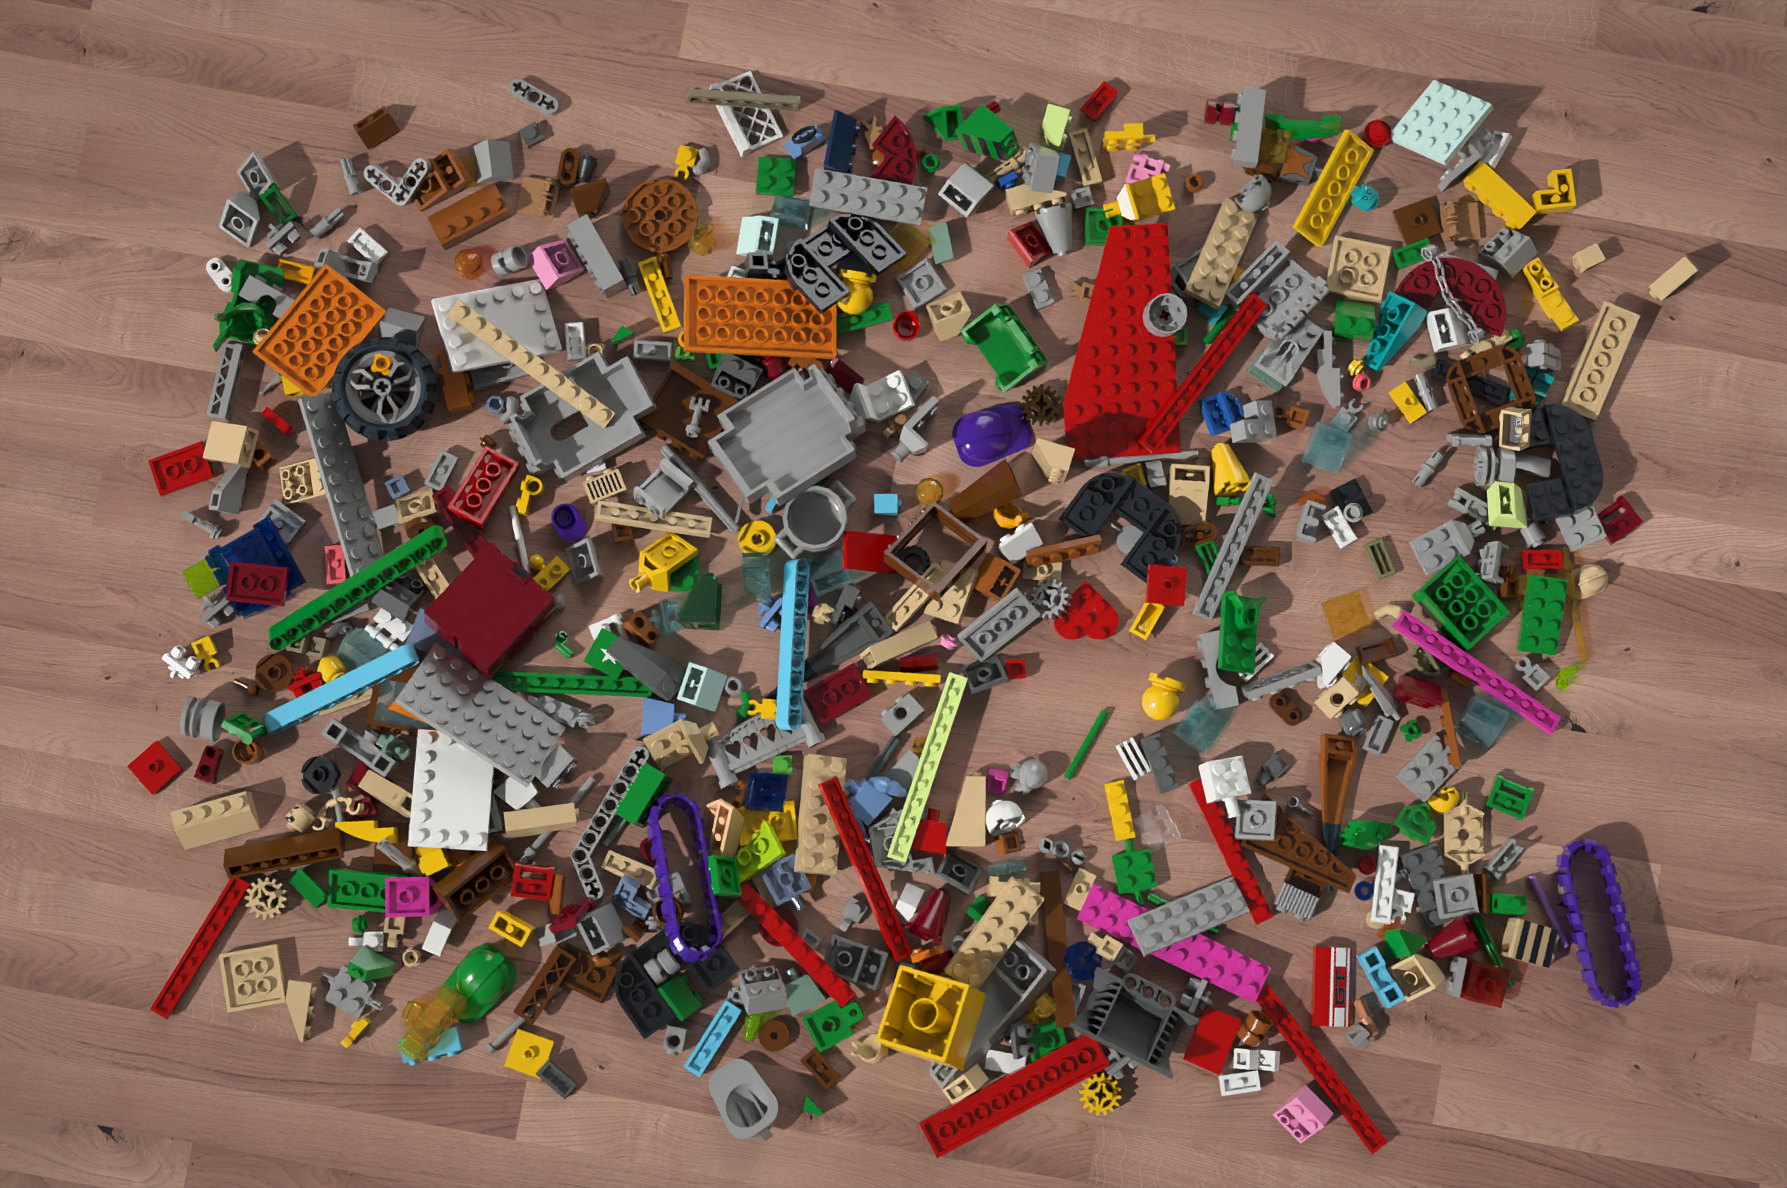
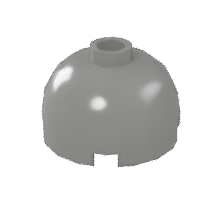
(1254, 195)

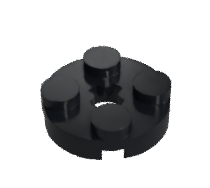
(330, 778)

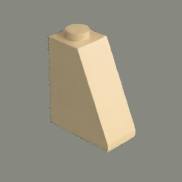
(1672, 278)

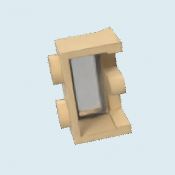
(1514, 428)

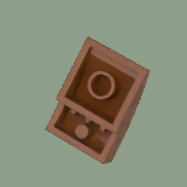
(444, 180)

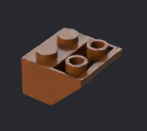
(995, 577)

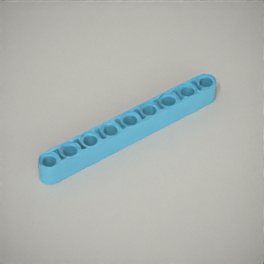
(792, 644)
(340, 689)

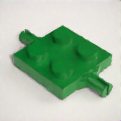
(1134, 871)

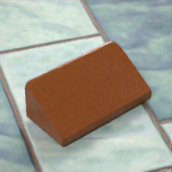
(555, 905)

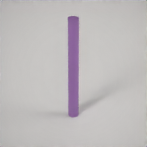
(1548, 910)

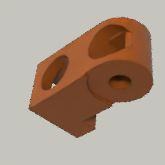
(804, 363)
(262, 457)
(641, 629)

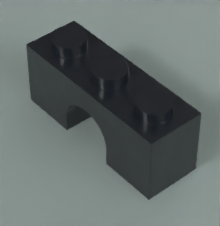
(759, 267)

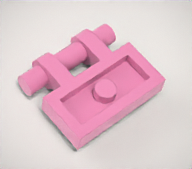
(1139, 173)

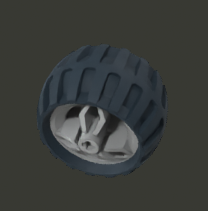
(373, 422)

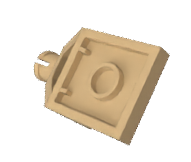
(680, 741)

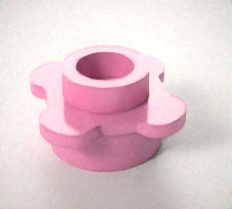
(949, 641)

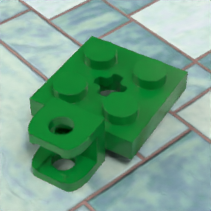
(841, 1019)

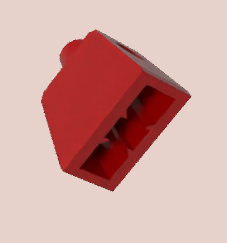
(930, 834)

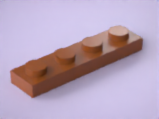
(1063, 551)
(1450, 738)

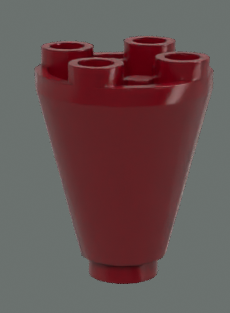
(1453, 940)

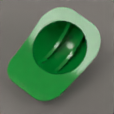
(482, 980)

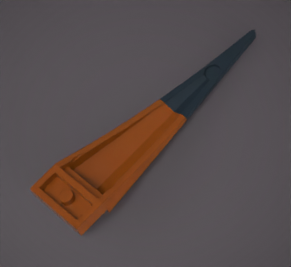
(1335, 770)

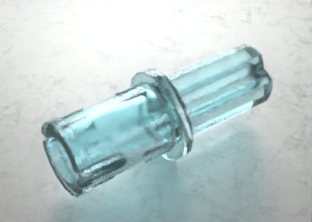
(1006, 868)

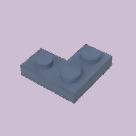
(626, 898)

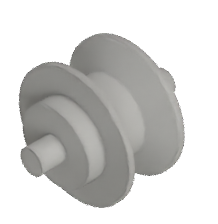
(1378, 422)

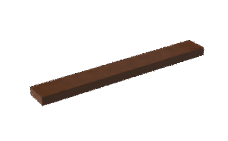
(1057, 947)

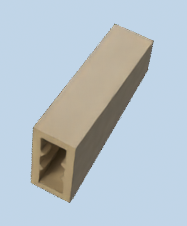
(898, 645)
(969, 818)
(540, 820)

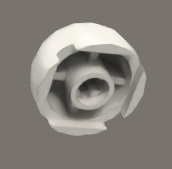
(1003, 816)

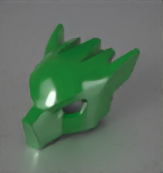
(1364, 834)

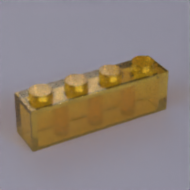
(431, 1024)

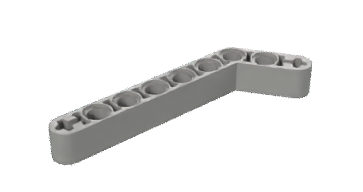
(599, 832)

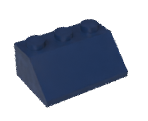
(841, 143)

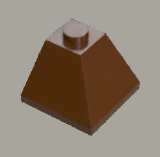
(590, 197)

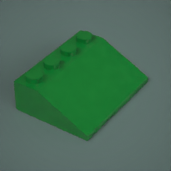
(1460, 603)

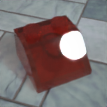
(1484, 983)

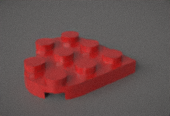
(1087, 616)

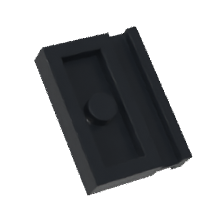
(1350, 493)

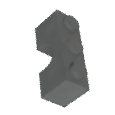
(1159, 763)

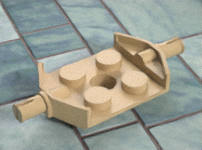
(1471, 820)

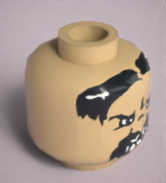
(300, 817)

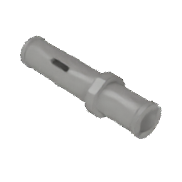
(408, 865)

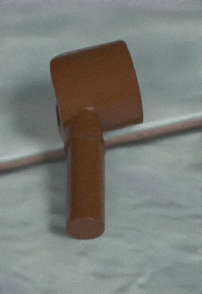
(251, 689)

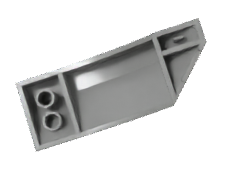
(1009, 993)

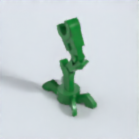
(1269, 506)

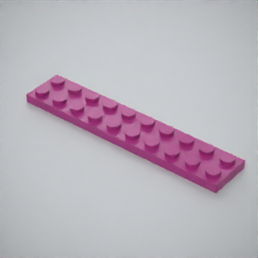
(1195, 955)

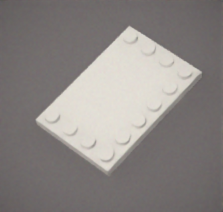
(514, 308)
(449, 795)

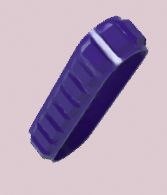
(665, 889)
(1617, 908)

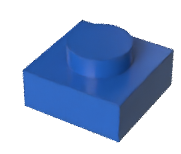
(1007, 181)

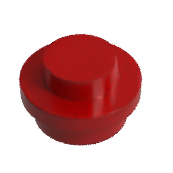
(1366, 865)

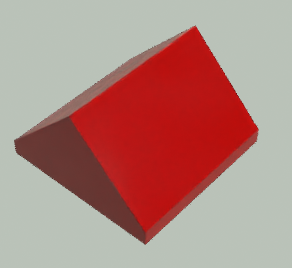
(1029, 243)

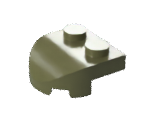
(1428, 663)

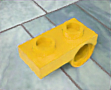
(523, 503)

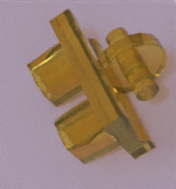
(1040, 1009)

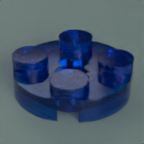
(1072, 958)

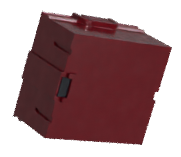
(490, 611)

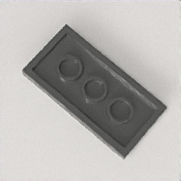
(1423, 867)

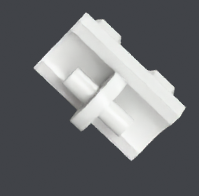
(180, 666)

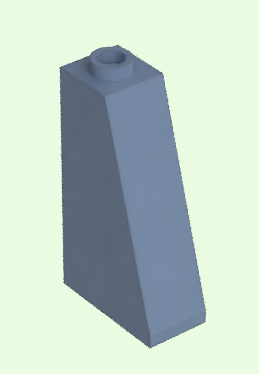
(424, 638)

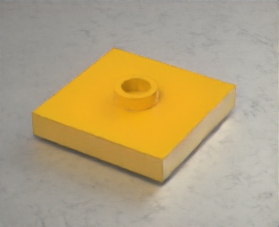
(528, 1052)

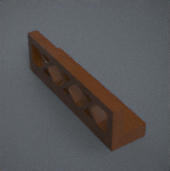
(535, 985)

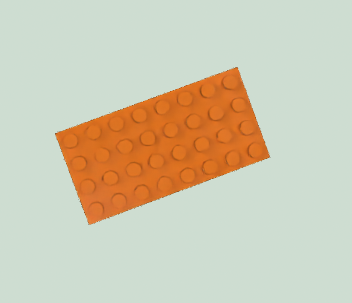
(754, 319)

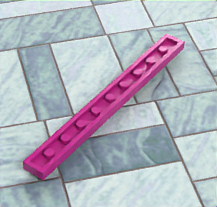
(1476, 672)

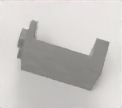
(663, 489)

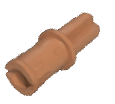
(1366, 1017)

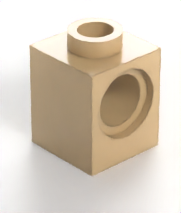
(1588, 258)

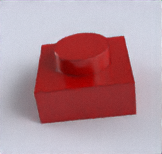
(1016, 669)

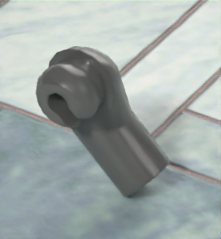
(339, 628)

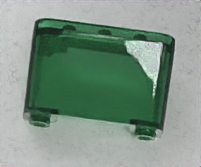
(702, 605)

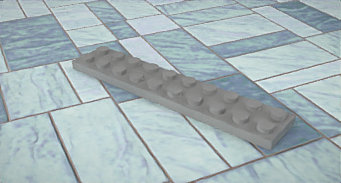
(341, 482)

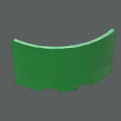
(268, 304)

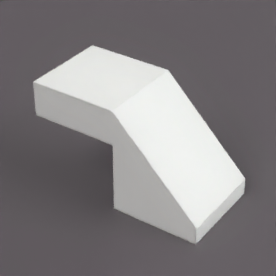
(439, 932)
(1256, 1059)

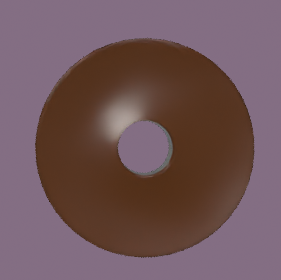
(418, 525)
(765, 1035)

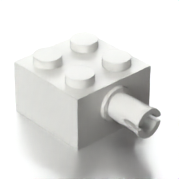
(1225, 782)

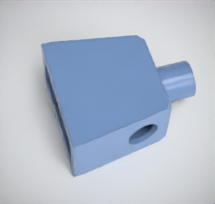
(658, 715)

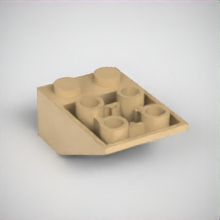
(302, 482)
(1189, 492)

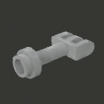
(693, 429)
(216, 531)

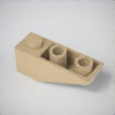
(1021, 199)
(388, 793)
(300, 1004)

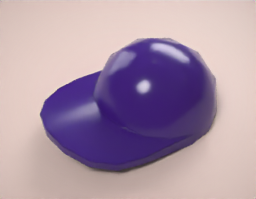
(568, 522)

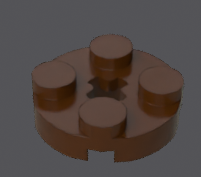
(275, 662)

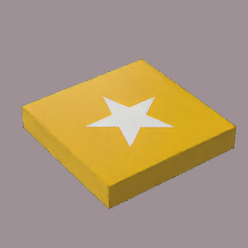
(1355, 676)

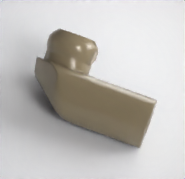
(1425, 363)

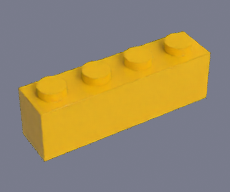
(1499, 196)

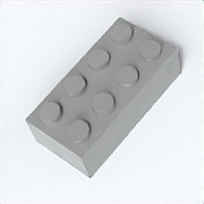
(598, 259)

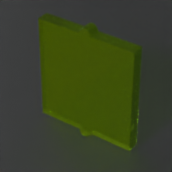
(201, 578)

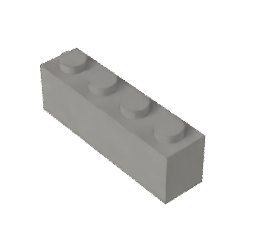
(1249, 127)

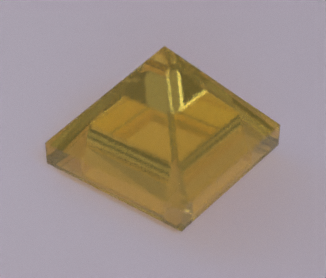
(918, 745)

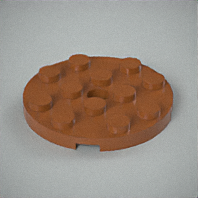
(656, 197)

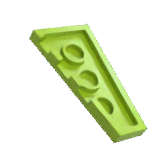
(759, 853)

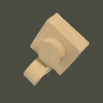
(394, 926)
(1108, 947)

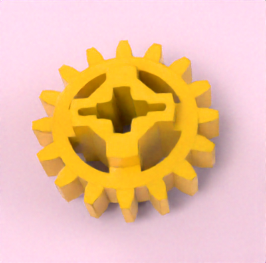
(1108, 1094)

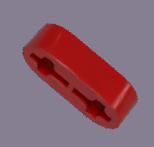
(278, 421)

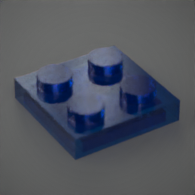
(766, 792)

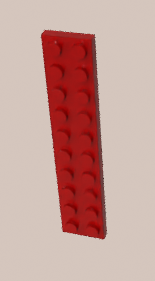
(1013, 1094)

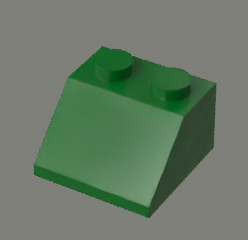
(1353, 320)
(680, 996)

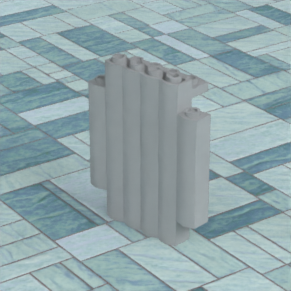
(787, 435)

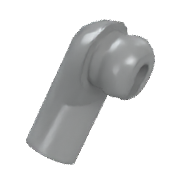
(704, 163)

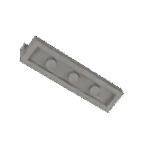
(231, 382)

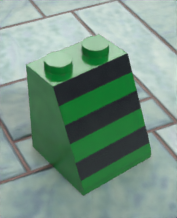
(987, 135)

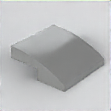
(905, 770)

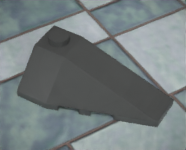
(653, 669)

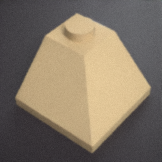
(948, 315)
(1416, 976)

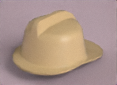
(1589, 580)

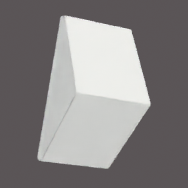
(908, 902)

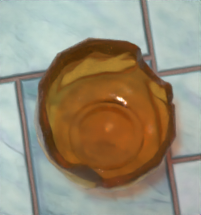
(468, 264)

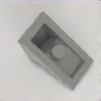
(545, 936)

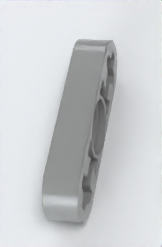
(548, 99)

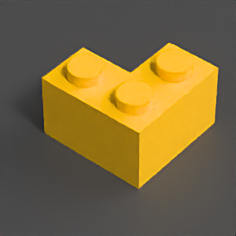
(1559, 196)
(433, 860)

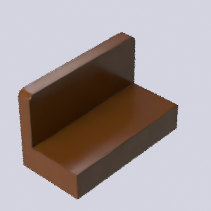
(376, 127)

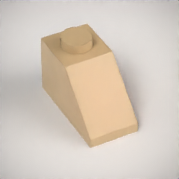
(965, 1084)

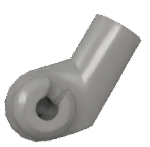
(512, 408)

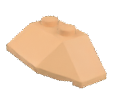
(722, 828)

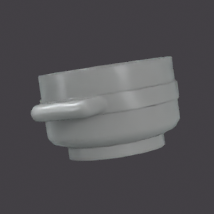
(815, 519)

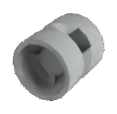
(509, 260)
(662, 966)

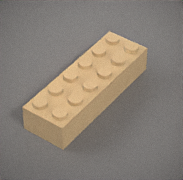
(817, 835)

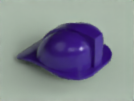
(991, 434)

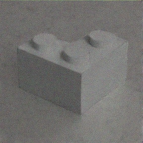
(1258, 423)

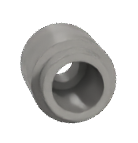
(1533, 534)

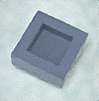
(398, 487)

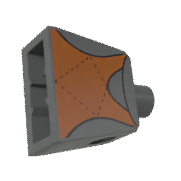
(1299, 167)

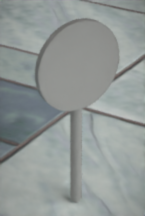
(1126, 536)

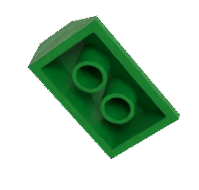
(642, 795)

